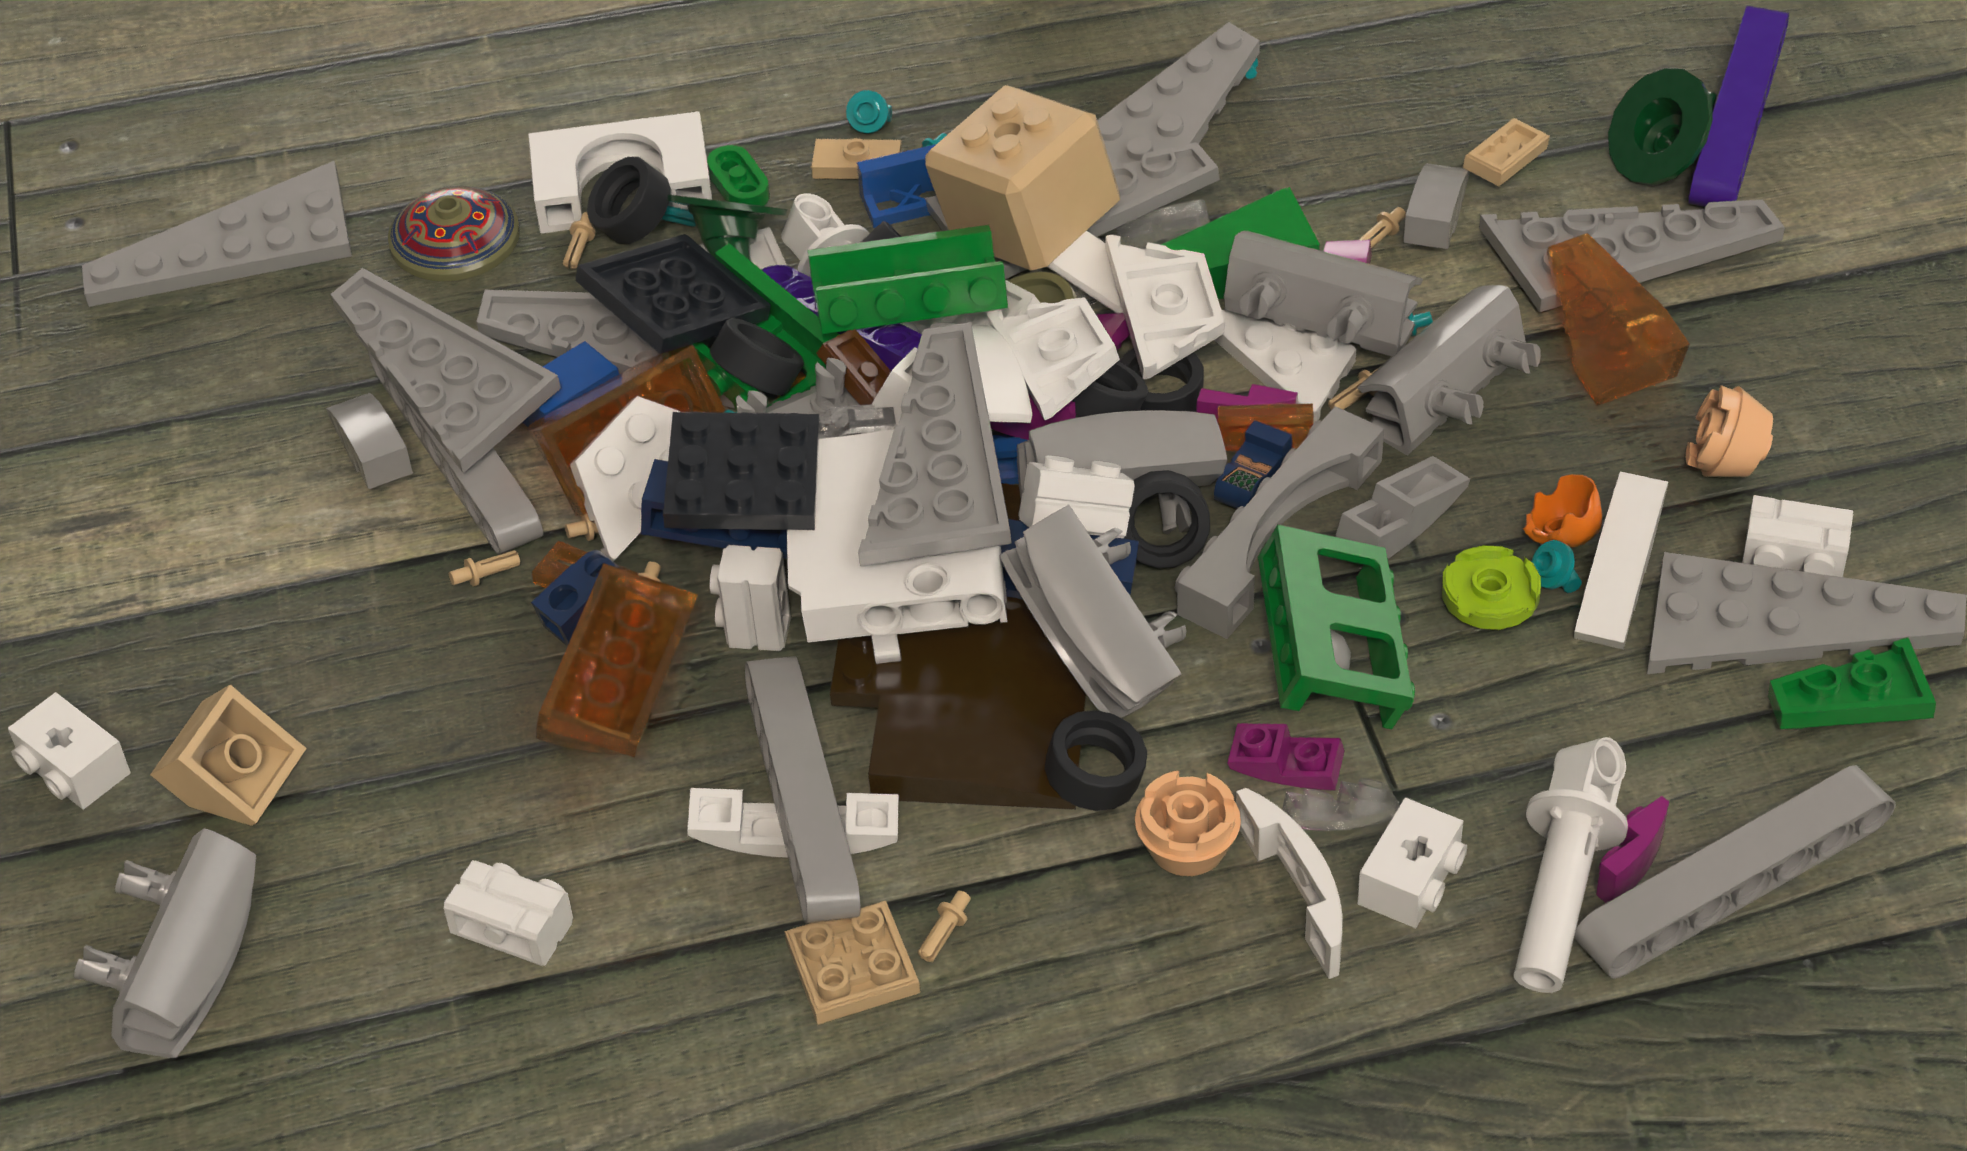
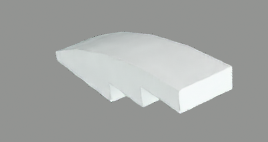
(1621, 560)

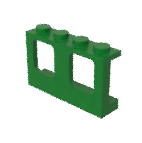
(906, 279)
(786, 320)
(1304, 612)

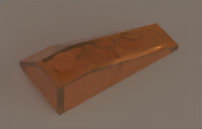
(1614, 324)

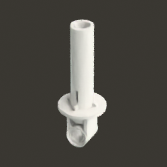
(816, 226)
(1576, 819)

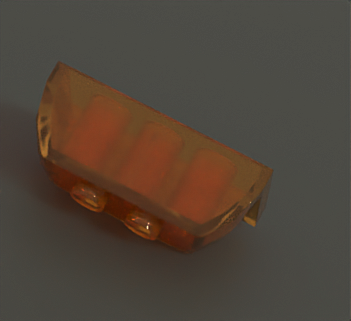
(669, 379)
(615, 664)

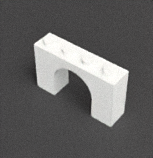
(572, 156)

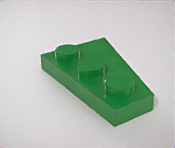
(1859, 692)

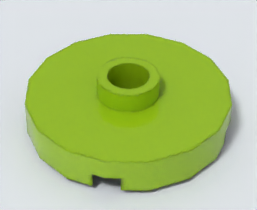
(1491, 587)

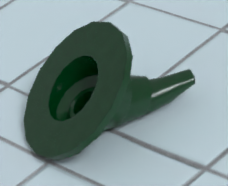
(1660, 126)
(726, 222)

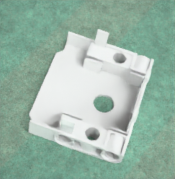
(887, 597)

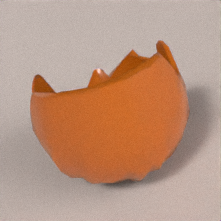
(1566, 515)

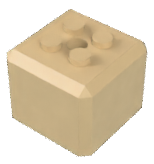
(1026, 172)

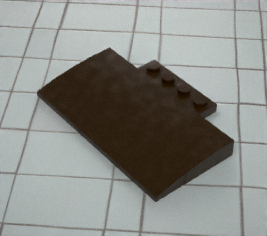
(964, 708)

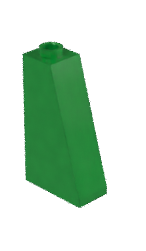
(1271, 216)

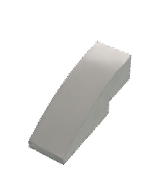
(1435, 205)
(370, 440)
(1403, 505)

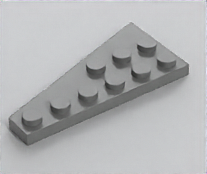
(1181, 99)
(1142, 186)
(260, 234)
(1642, 243)
(561, 321)
(449, 373)
(941, 465)
(1772, 614)

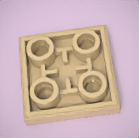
(852, 963)

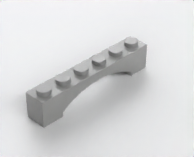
(1335, 455)

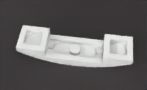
(1001, 376)
(754, 828)
(1274, 832)

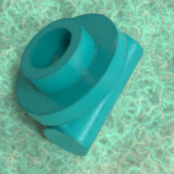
(868, 111)
(1556, 566)

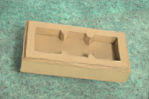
(1506, 152)
(840, 156)

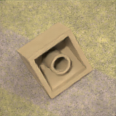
(229, 758)

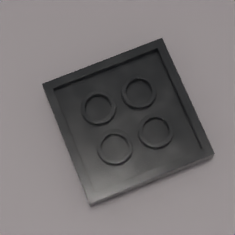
(671, 292)
(742, 471)

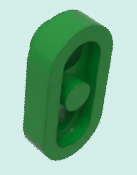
(738, 176)

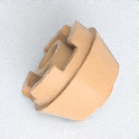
(1731, 434)
(1187, 822)

